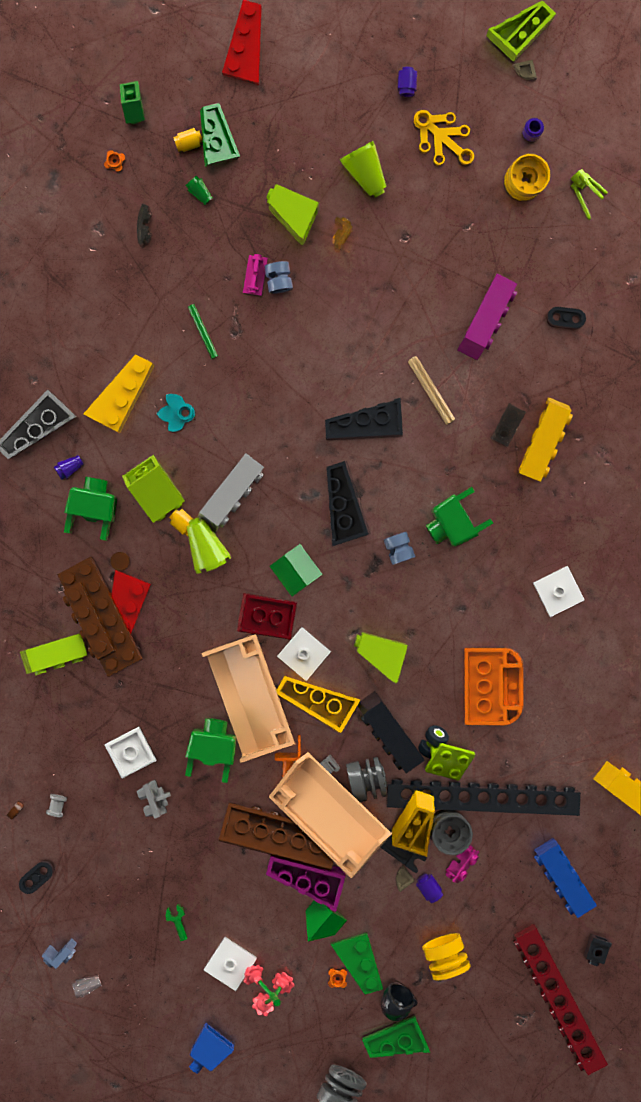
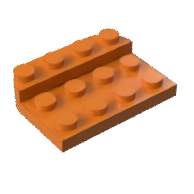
(493, 686)

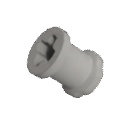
(56, 805)

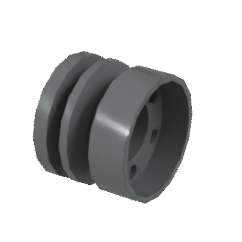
(366, 779)
(458, 839)
(342, 1085)

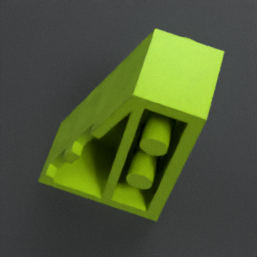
(520, 31)
(54, 654)

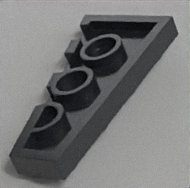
(371, 422)

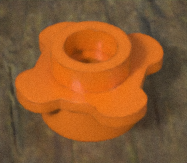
(111, 155)
(337, 983)

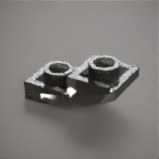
(143, 231)
(508, 424)

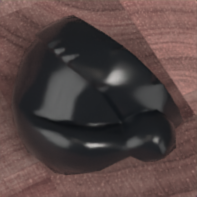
(397, 1002)

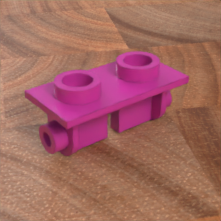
(255, 275)
(459, 870)

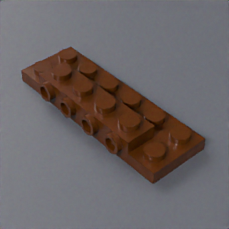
(98, 617)
(271, 835)

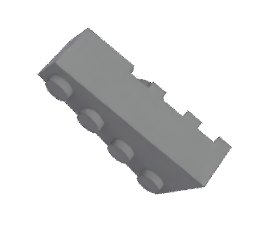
(40, 420)
(230, 492)

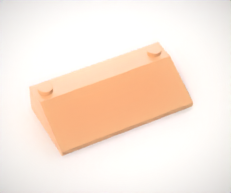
(250, 697)
(329, 814)

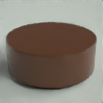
(120, 561)
(15, 810)

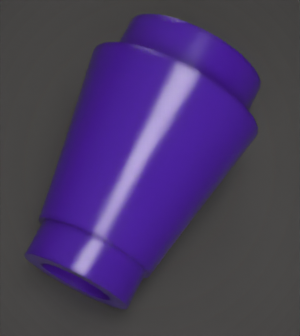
(68, 467)

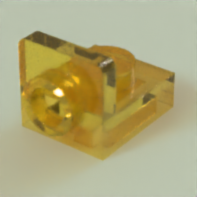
(342, 235)

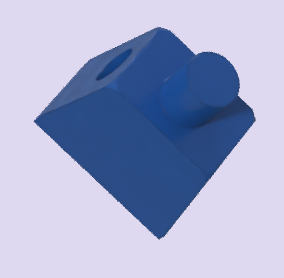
(209, 1049)

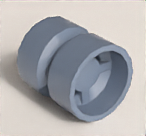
(278, 277)
(399, 548)

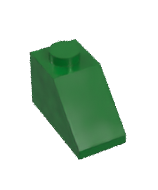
(132, 102)

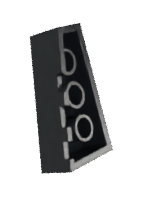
(344, 505)
(390, 732)

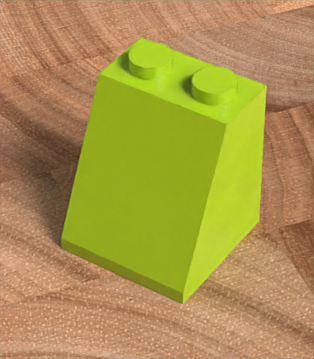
(293, 211)
(153, 489)
(382, 653)

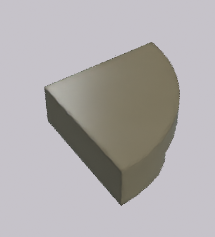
(525, 70)
(403, 878)

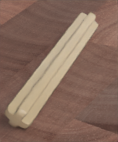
(431, 390)

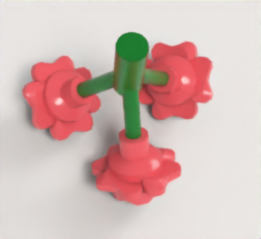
(264, 1003)

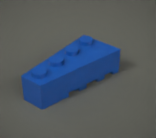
(565, 878)

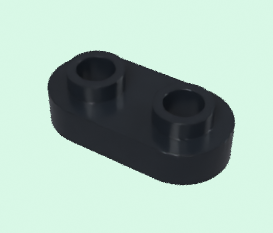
(566, 317)
(36, 876)

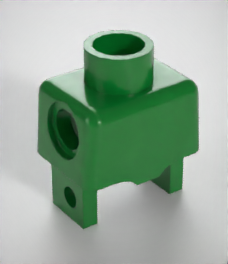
(92, 505)
(453, 522)
(211, 746)

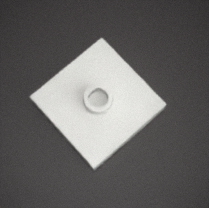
(558, 591)
(304, 653)
(130, 752)
(230, 963)

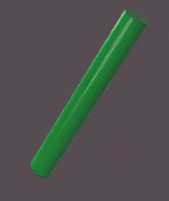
(203, 332)

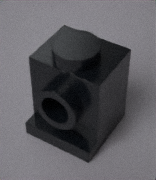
(597, 943)

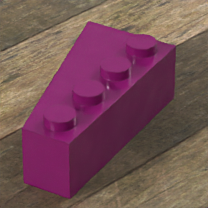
(488, 316)
(312, 881)

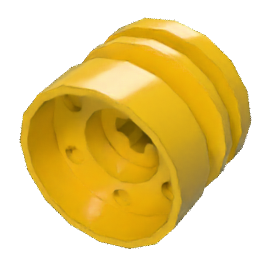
(530, 167)
(446, 956)

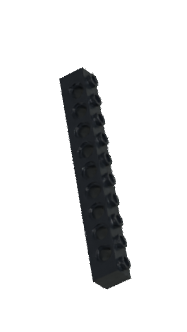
(570, 806)

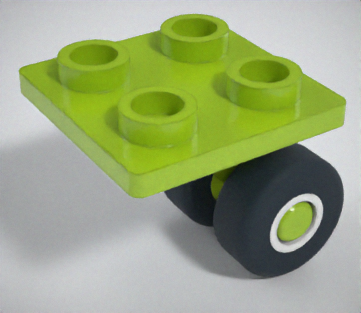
(444, 758)

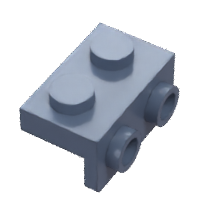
(54, 958)

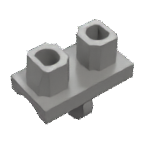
(156, 799)

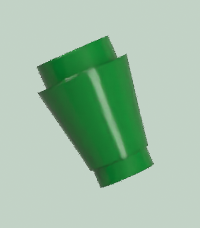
(199, 190)

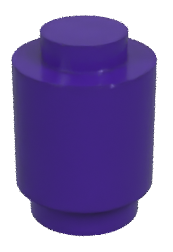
(407, 82)
(533, 129)
(429, 888)

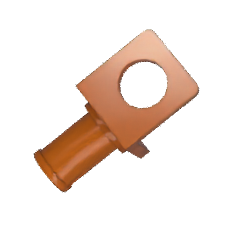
(288, 758)

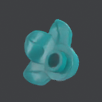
(173, 412)

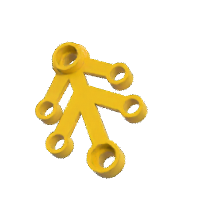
(441, 135)

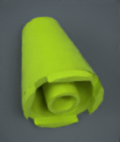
(366, 169)
(205, 546)

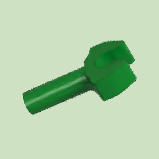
(177, 921)

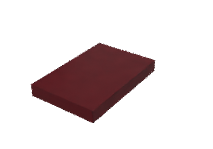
(266, 616)

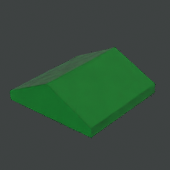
(295, 570)

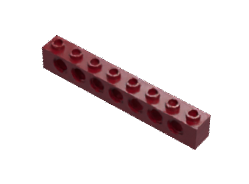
(594, 1059)

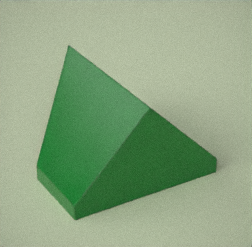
(322, 921)

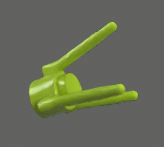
(583, 180)

